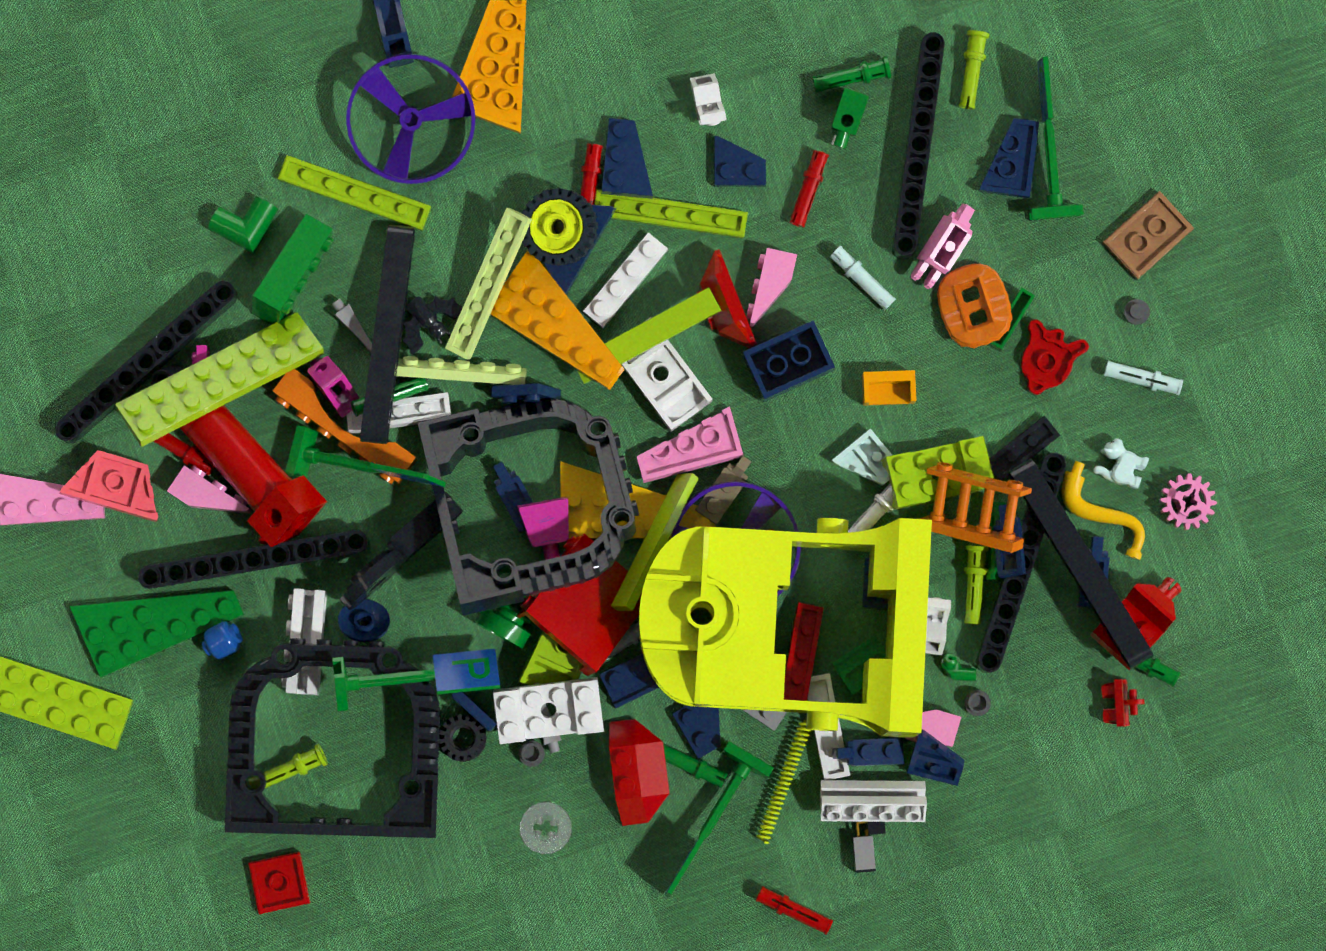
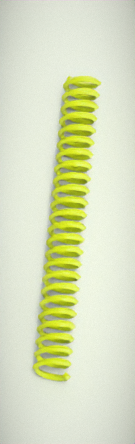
(788, 766)

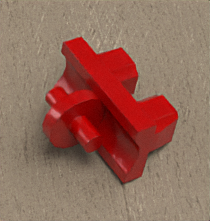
(1119, 691)

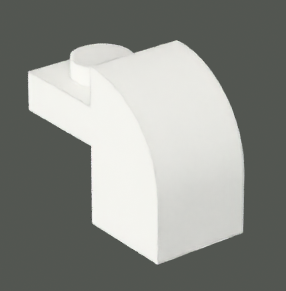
(707, 100)
(937, 619)

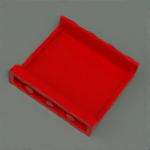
(582, 614)

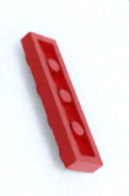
(802, 651)

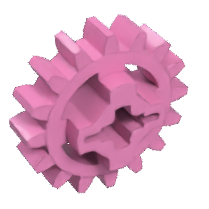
(1197, 507)

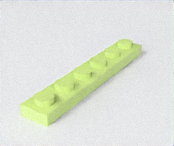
(488, 283)
(461, 371)

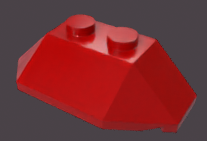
(731, 321)
(637, 771)

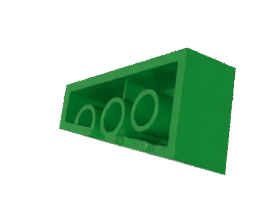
(291, 270)

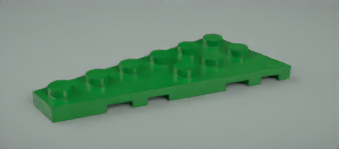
(137, 629)

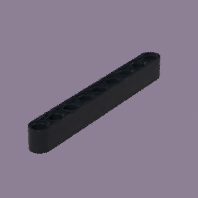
(923, 134)
(387, 334)
(134, 367)
(241, 564)
(1082, 565)
(1004, 597)

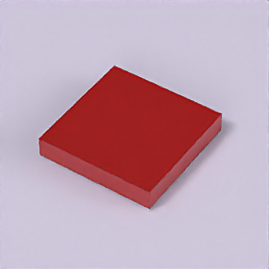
(279, 883)

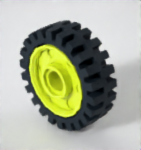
(578, 229)

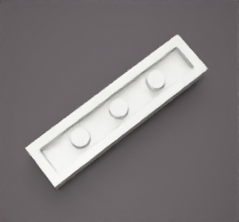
(625, 280)
(409, 411)
(822, 691)

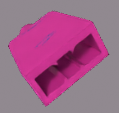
(326, 376)
(546, 524)

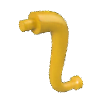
(1073, 501)

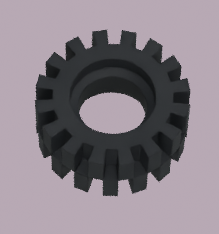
(451, 749)

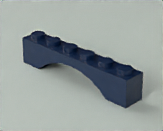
(393, 30)

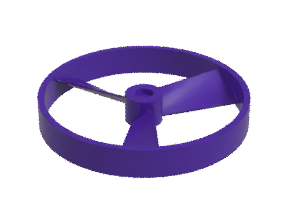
(410, 119)
(762, 511)

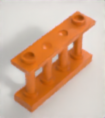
(981, 533)

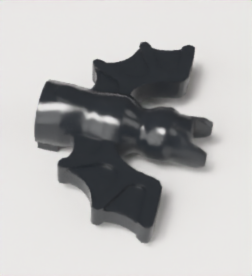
(425, 316)

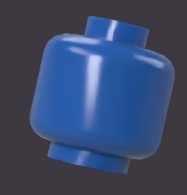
(222, 640)

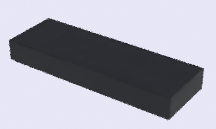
(1023, 447)

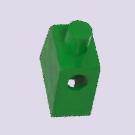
(851, 105)

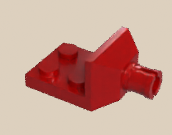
(1150, 610)

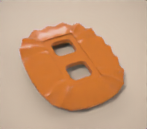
(992, 299)

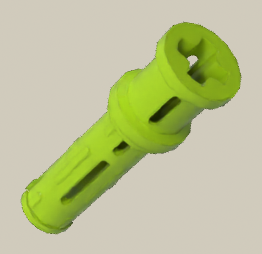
(974, 57)
(975, 571)
(298, 765)

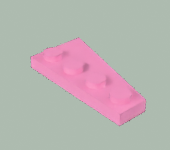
(704, 445)
(40, 502)

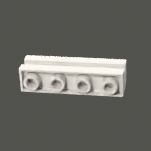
(306, 623)
(873, 801)

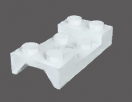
(675, 397)
(521, 716)

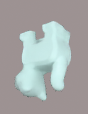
(1125, 464)

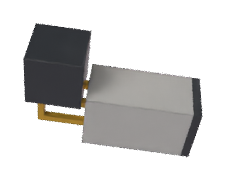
(864, 847)

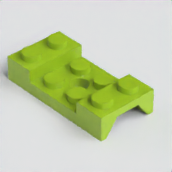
(914, 486)
(549, 663)

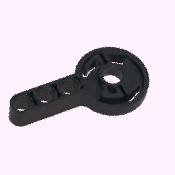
(400, 549)

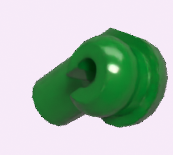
(955, 670)

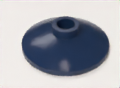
(368, 613)

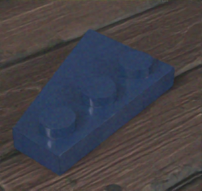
(624, 162)
(1014, 162)

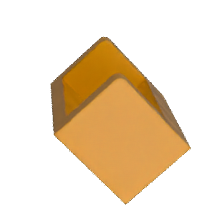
(889, 387)

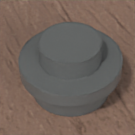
(1136, 312)
(977, 703)
(531, 753)

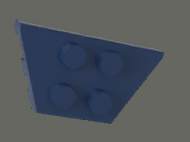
(566, 274)

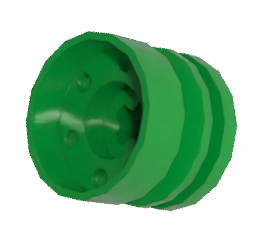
(506, 624)

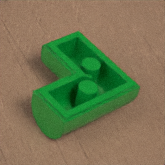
(245, 231)

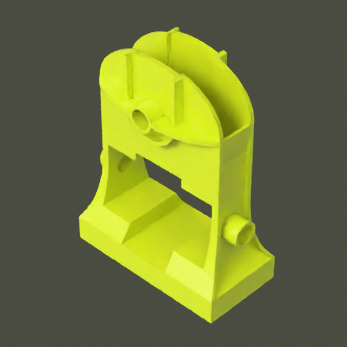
(737, 582)

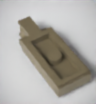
(718, 501)

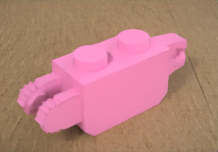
(944, 245)

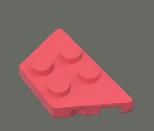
(114, 484)

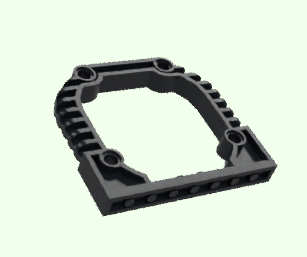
(479, 581)
(252, 812)

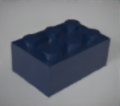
(788, 361)

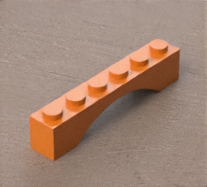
(300, 393)

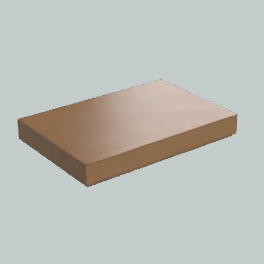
(1148, 235)

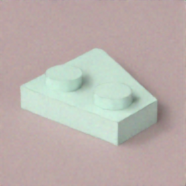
(865, 458)

